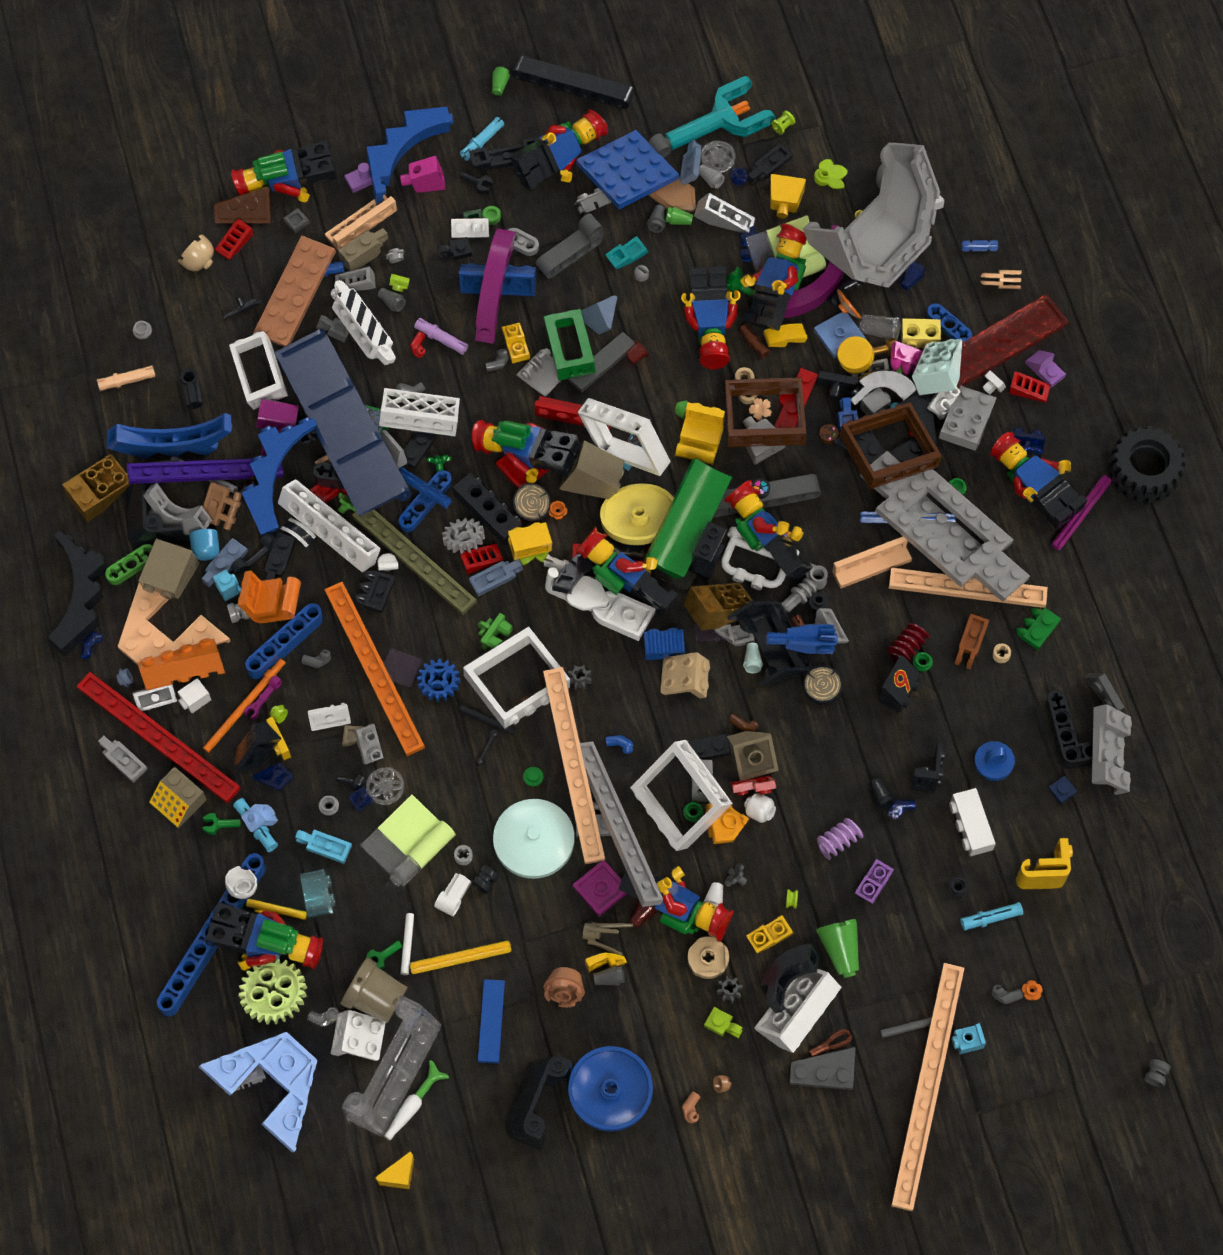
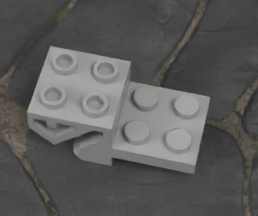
(967, 418)

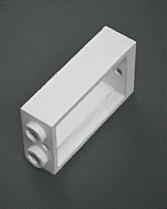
(271, 392)

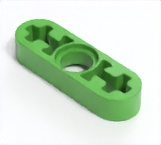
(128, 572)

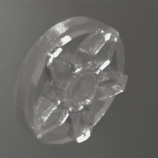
(718, 156)
(385, 785)

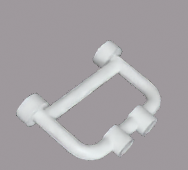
(740, 574)

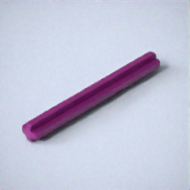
(1074, 522)

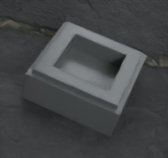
(296, 220)

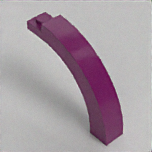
(492, 285)
(815, 293)

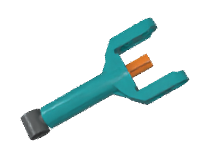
(721, 117)

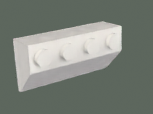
(803, 1005)

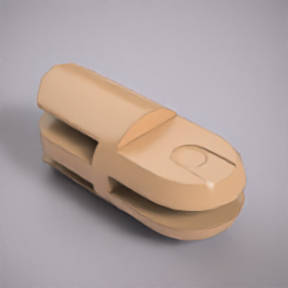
(1000, 275)

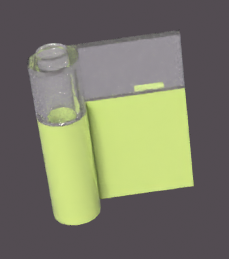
(764, 246)
(407, 840)

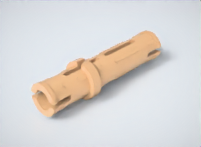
(118, 380)

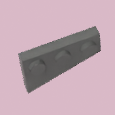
(825, 1071)

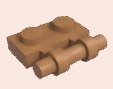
(215, 504)

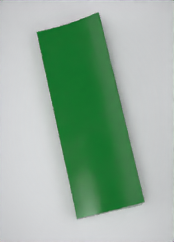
(687, 518)

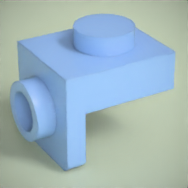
(259, 815)

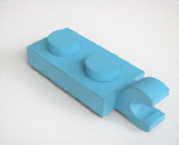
(325, 845)

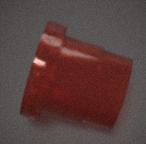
(637, 353)

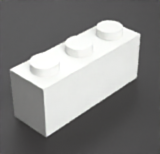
(972, 822)

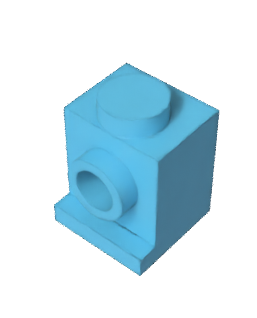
(226, 585)
(964, 1046)

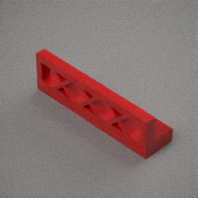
(559, 410)

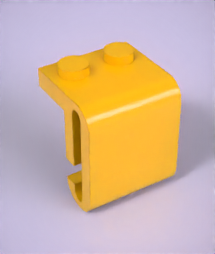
(701, 433)
(1049, 872)

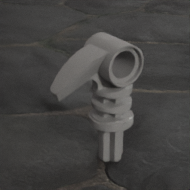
(804, 589)

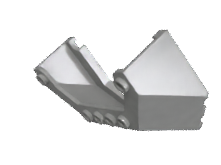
(892, 227)

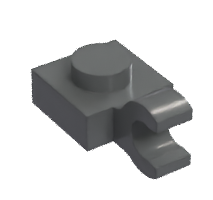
(335, 328)

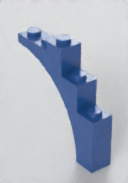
(172, 442)
(276, 445)

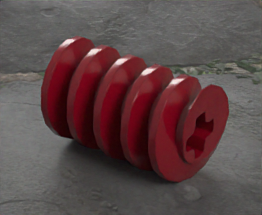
(907, 642)

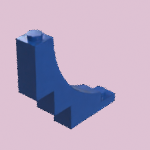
(418, 126)

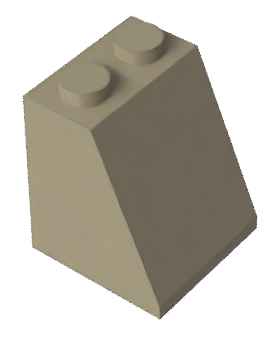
(594, 473)
(168, 569)

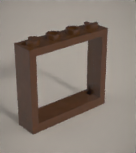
(767, 436)
(898, 471)

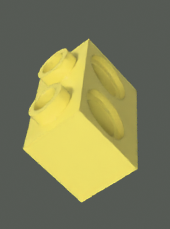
(920, 329)

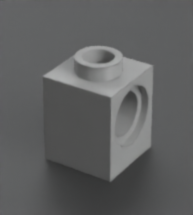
(875, 402)

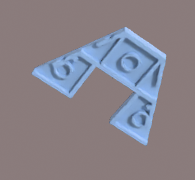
(287, 1064)

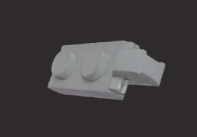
(122, 759)

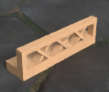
(358, 226)
(871, 562)

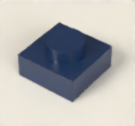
(1062, 790)

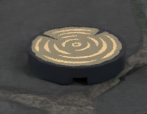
(531, 502)
(822, 685)

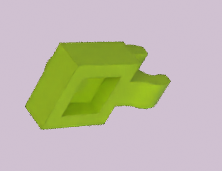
(721, 1022)

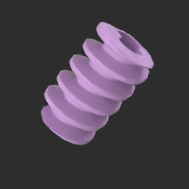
(837, 837)

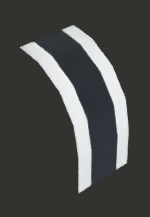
(299, 531)

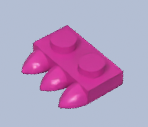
(904, 356)

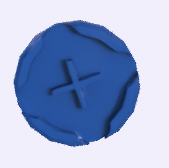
(994, 761)

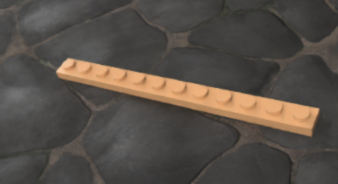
(927, 1087)

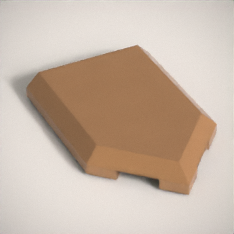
(676, 195)

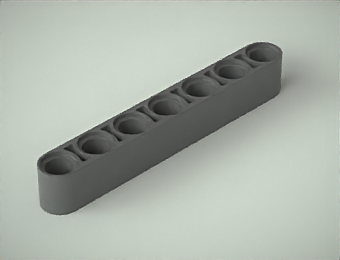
(781, 493)

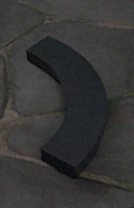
(578, 567)

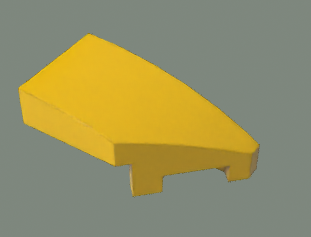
(601, 959)

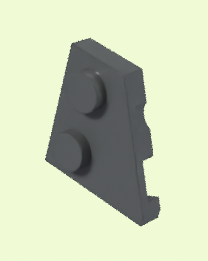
(1103, 689)

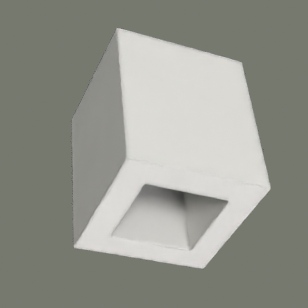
(193, 696)

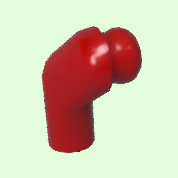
(416, 346)

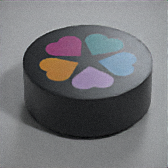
(762, 485)

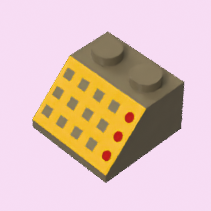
(177, 797)

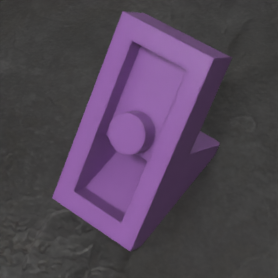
(1045, 368)

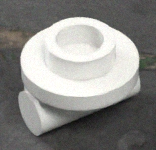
(387, 562)

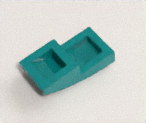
(626, 254)

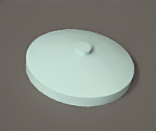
(533, 838)

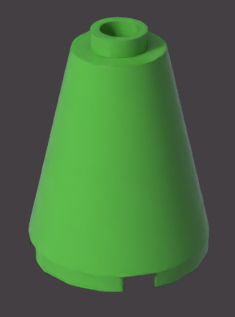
(842, 946)

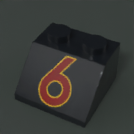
(899, 685)

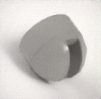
(639, 275)

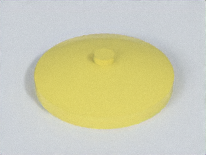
(635, 513)

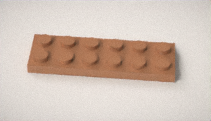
(295, 291)

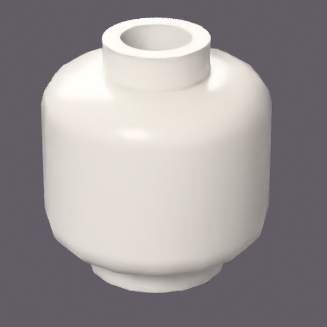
(760, 807)

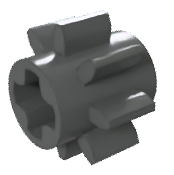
(576, 673)
(725, 993)

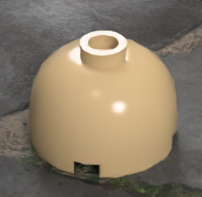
(198, 255)

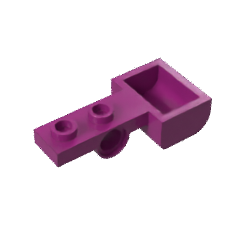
(276, 415)

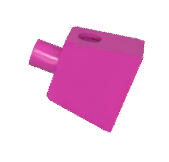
(425, 175)

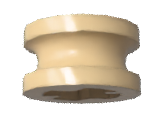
(997, 648)

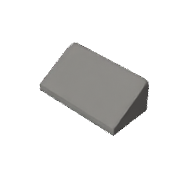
(394, 448)
(154, 698)

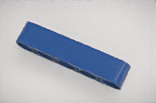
(286, 632)

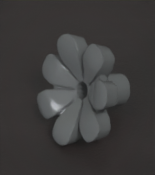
(736, 875)

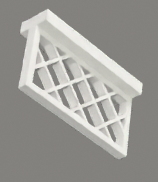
(417, 419)

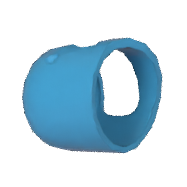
(204, 544)

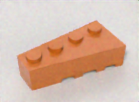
(181, 664)

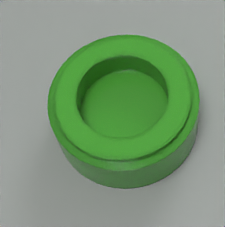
(492, 214)

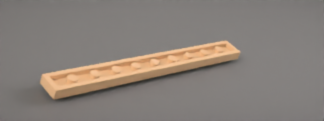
(574, 766)

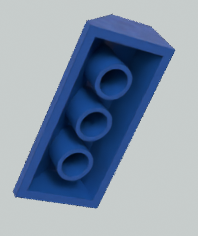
(517, 280)

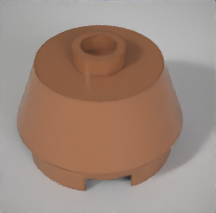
(564, 987)

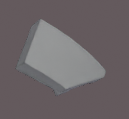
(735, 635)

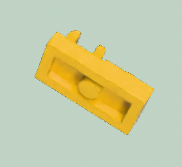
(281, 747)

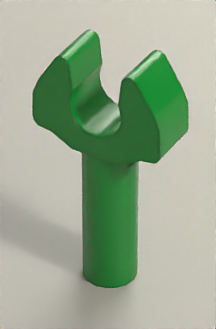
(211, 817)
(381, 956)

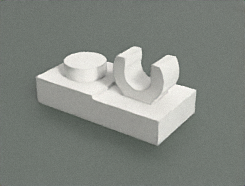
(470, 228)
(329, 717)

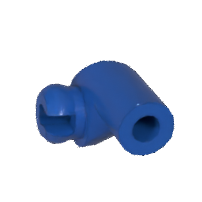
(622, 741)

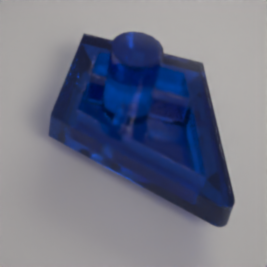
(274, 776)

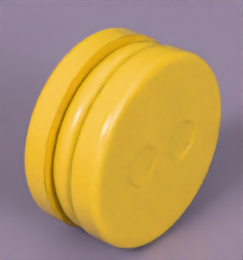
(855, 355)

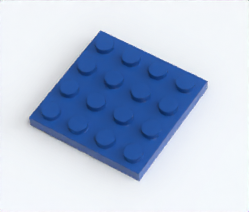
(627, 169)

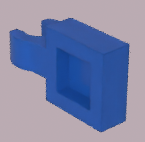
(846, 414)

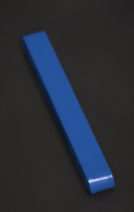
(201, 961)

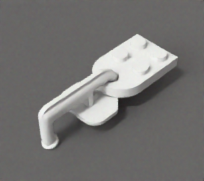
(609, 610)

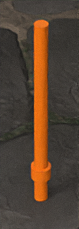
(246, 702)

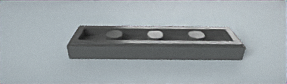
(604, 361)

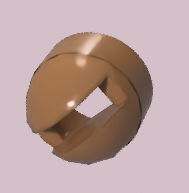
(721, 1083)

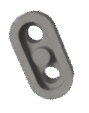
(523, 241)

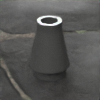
(656, 221)
(393, 300)
(610, 976)

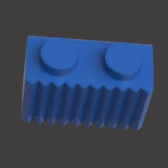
(663, 643)

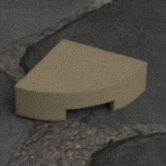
(349, 736)

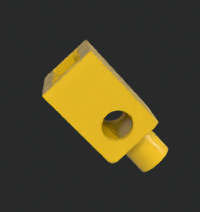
(785, 194)

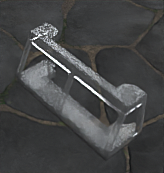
(358, 1107)

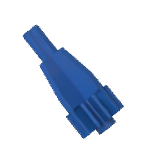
(807, 638)

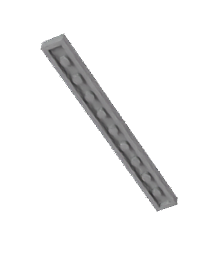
(620, 827)

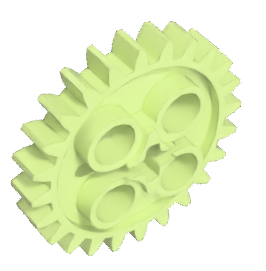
(263, 1007)

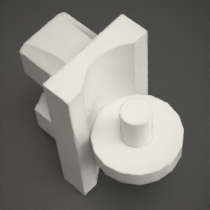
(942, 402)

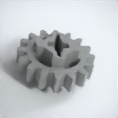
(463, 535)

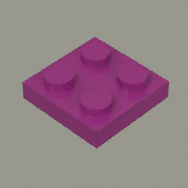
(600, 888)

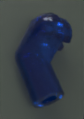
(89, 641)
(900, 806)

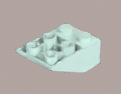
(938, 367)

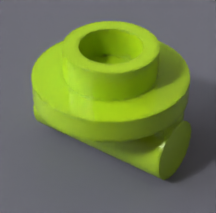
(398, 282)

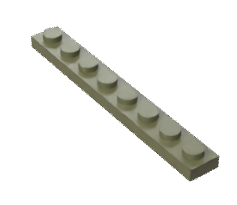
(416, 560)

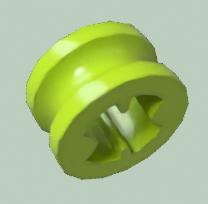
(791, 898)

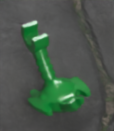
(733, 283)

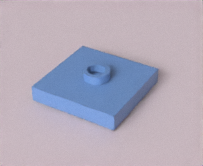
(835, 331)

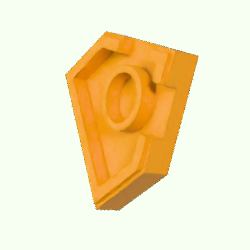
(726, 826)

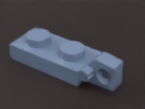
(691, 163)
(224, 560)
(495, 576)

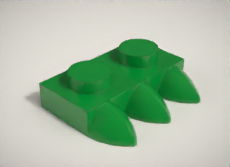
(1039, 628)

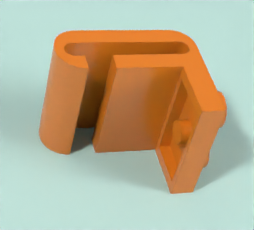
(268, 599)

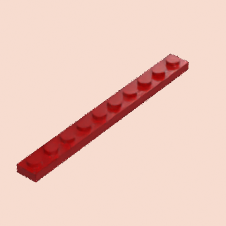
(158, 737)

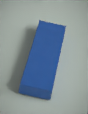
(491, 1021)

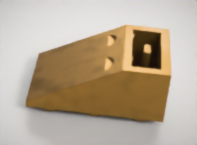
(97, 487)
(713, 603)

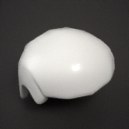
(240, 883)

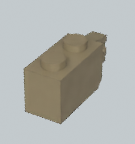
(362, 249)

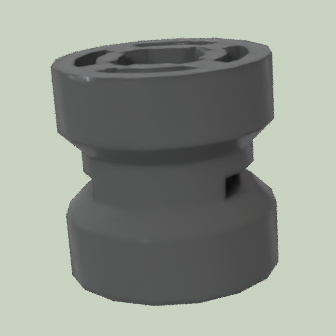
(1157, 1073)

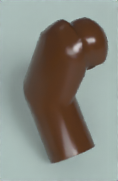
(741, 724)

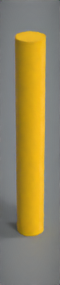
(276, 908)

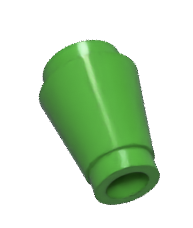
(499, 80)
(678, 217)

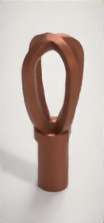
(825, 1045)

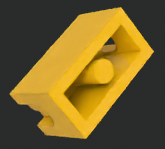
(529, 540)

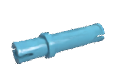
(482, 138)
(262, 832)
(984, 918)

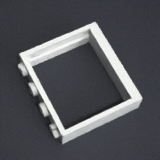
(599, 415)
(497, 655)
(702, 778)

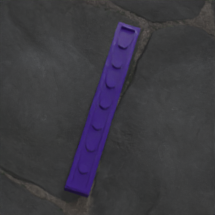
(191, 471)

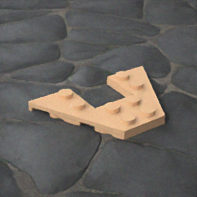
(143, 639)

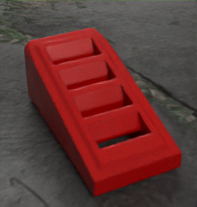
(239, 243)
(1021, 391)
(477, 566)

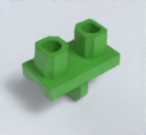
(491, 631)

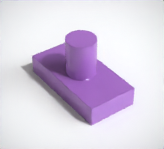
(359, 178)

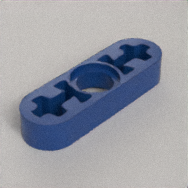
(946, 316)

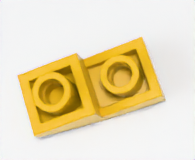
(786, 334)
(516, 342)
(770, 935)

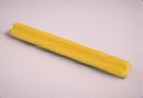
(460, 957)

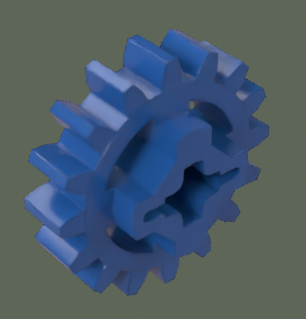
(438, 688)

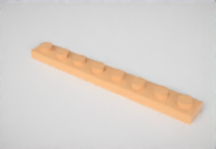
(943, 585)

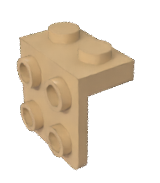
(685, 674)

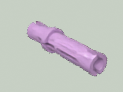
(434, 332)

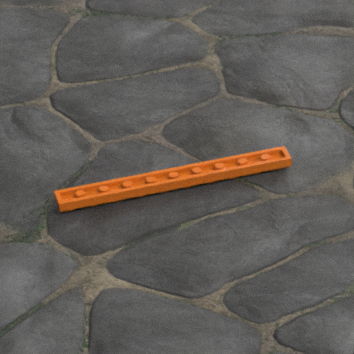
(374, 669)

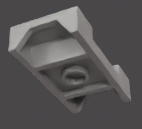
(1109, 731)

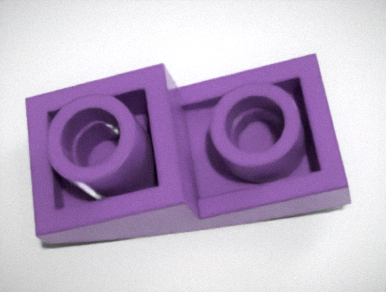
(874, 881)

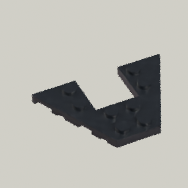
(873, 450)

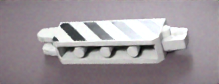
(361, 324)

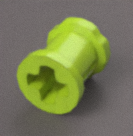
(788, 120)

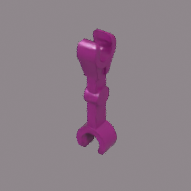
(274, 684)

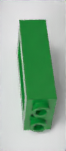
(571, 368)

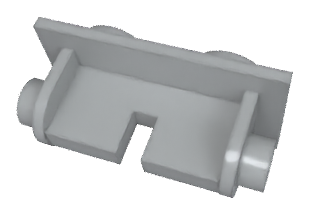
(586, 201)

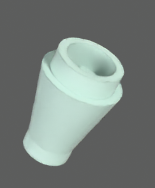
(752, 660)

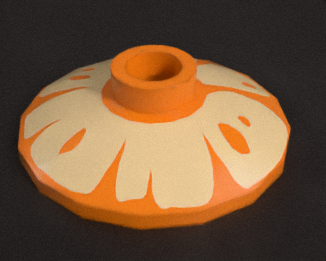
(846, 306)

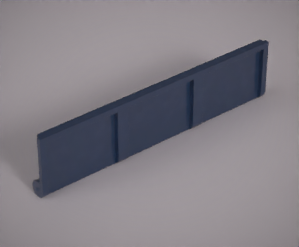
(342, 422)

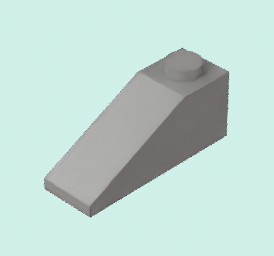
(722, 214)

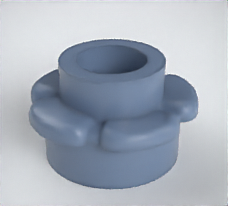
(125, 677)

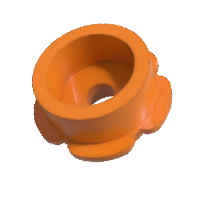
(560, 506)
(1032, 995)

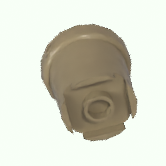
(373, 991)

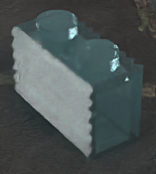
(316, 893)

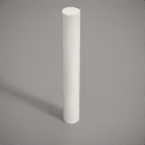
(407, 944)

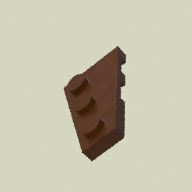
(248, 207)

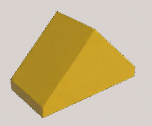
(398, 1174)

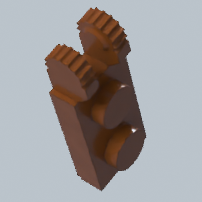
(972, 639)

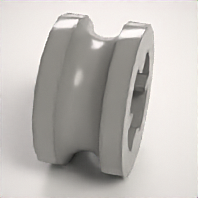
(463, 848)

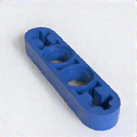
(424, 500)

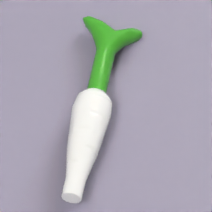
(414, 1102)

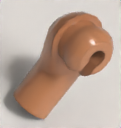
(689, 1108)

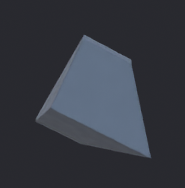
(600, 315)

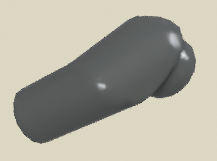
(1004, 996)

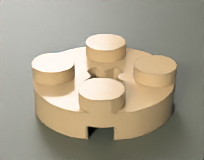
(701, 967)

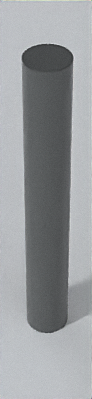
(905, 1027)

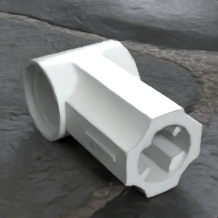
(451, 899)

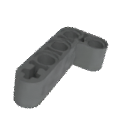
(572, 248)

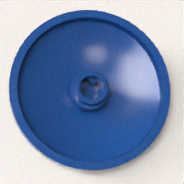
(610, 1088)

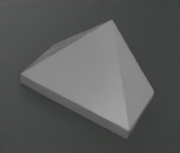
(826, 616)

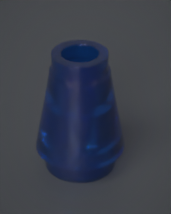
(913, 275)

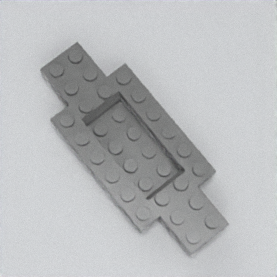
(945, 541)

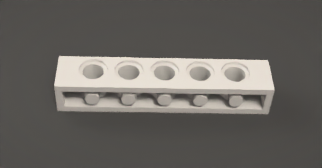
(328, 525)

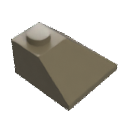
(752, 754)

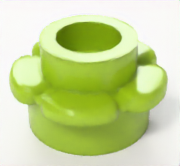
(278, 713)

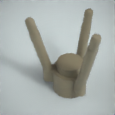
(593, 931)

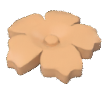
(760, 409)

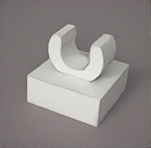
(993, 383)

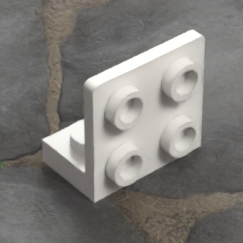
(358, 1035)

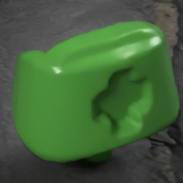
(680, 409)

